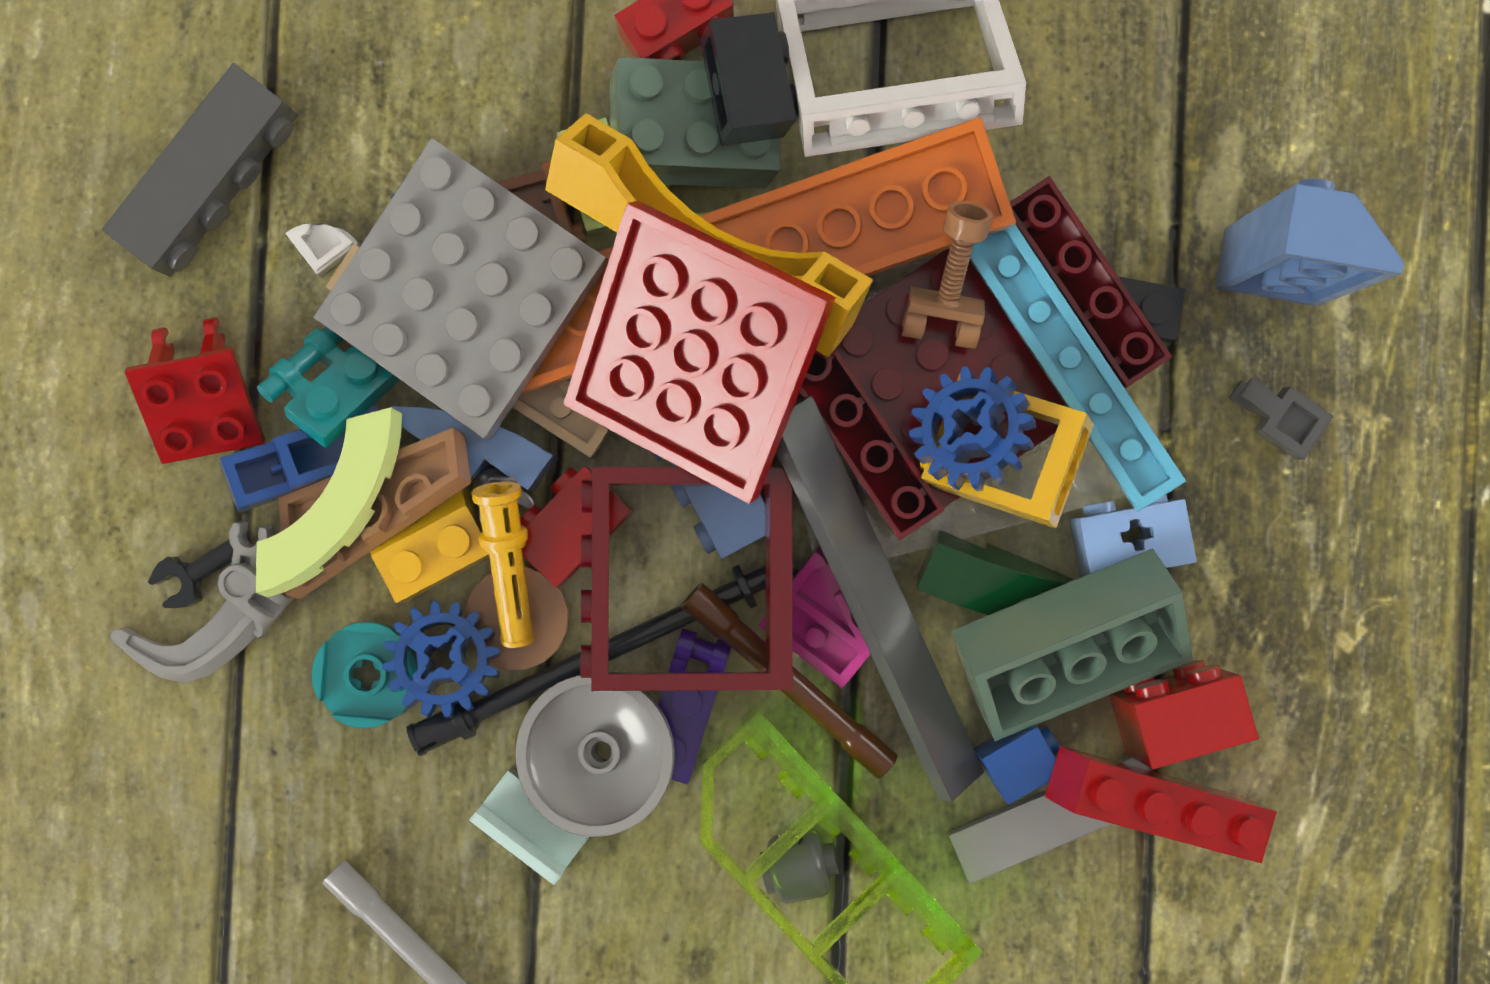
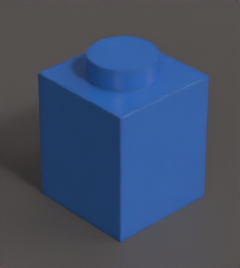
(1019, 761)

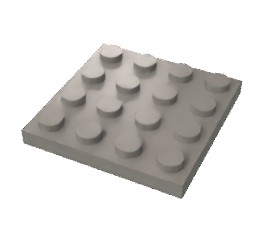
(461, 289)

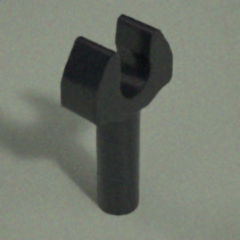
(190, 574)

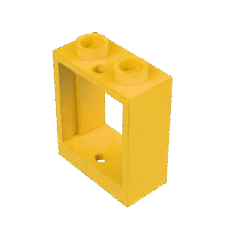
(1057, 473)

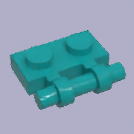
(339, 393)

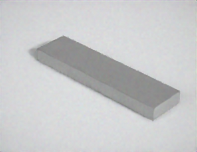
(1019, 833)

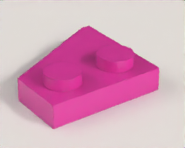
(823, 624)

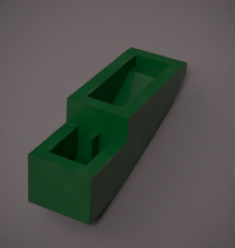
(982, 577)

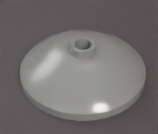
(569, 779)

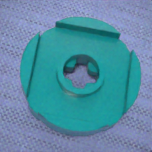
(342, 692)

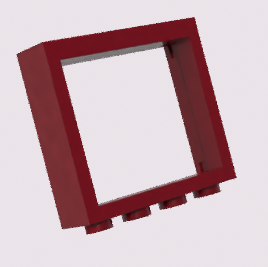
(778, 588)

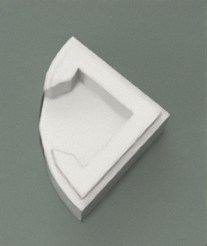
(322, 245)

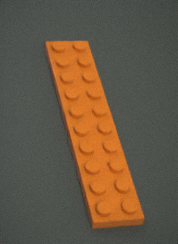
(862, 213)

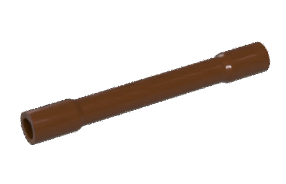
(853, 737)

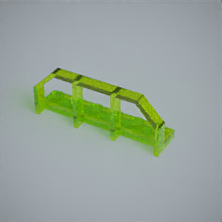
(868, 853)

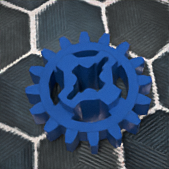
(983, 410)
(424, 678)

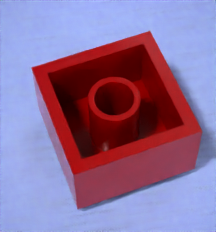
(1183, 715)

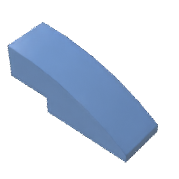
(505, 450)

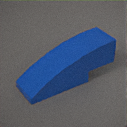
(279, 467)

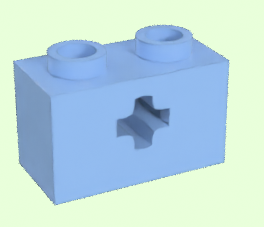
(1161, 525)

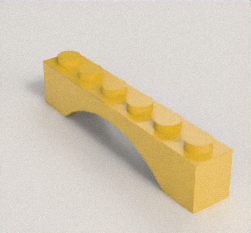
(604, 171)

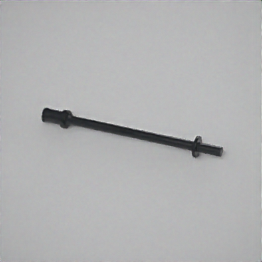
(439, 730)

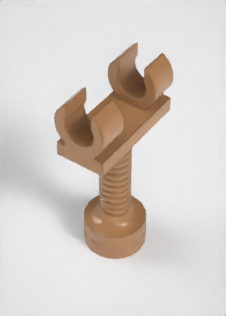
(966, 225)

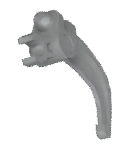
(230, 629)

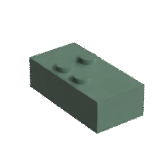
(1074, 644)

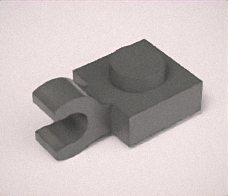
(1287, 418)

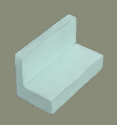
(524, 832)

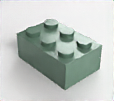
(674, 126)

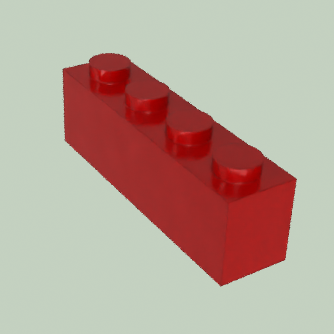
(1160, 804)

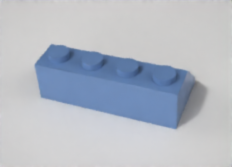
(1306, 247)

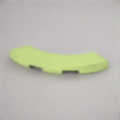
(341, 509)

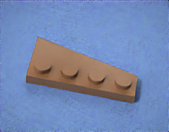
(421, 480)

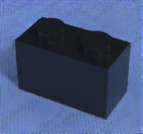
(749, 78)

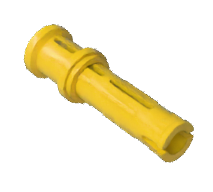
(503, 541)

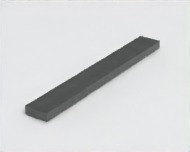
(876, 601)

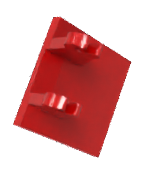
(196, 401)

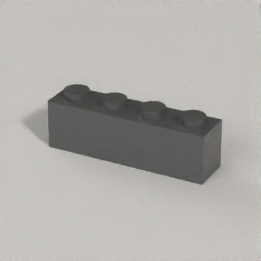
(201, 172)

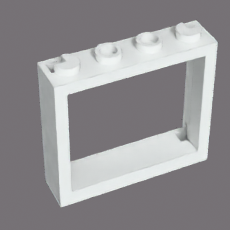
(903, 110)

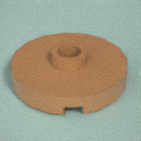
(548, 616)

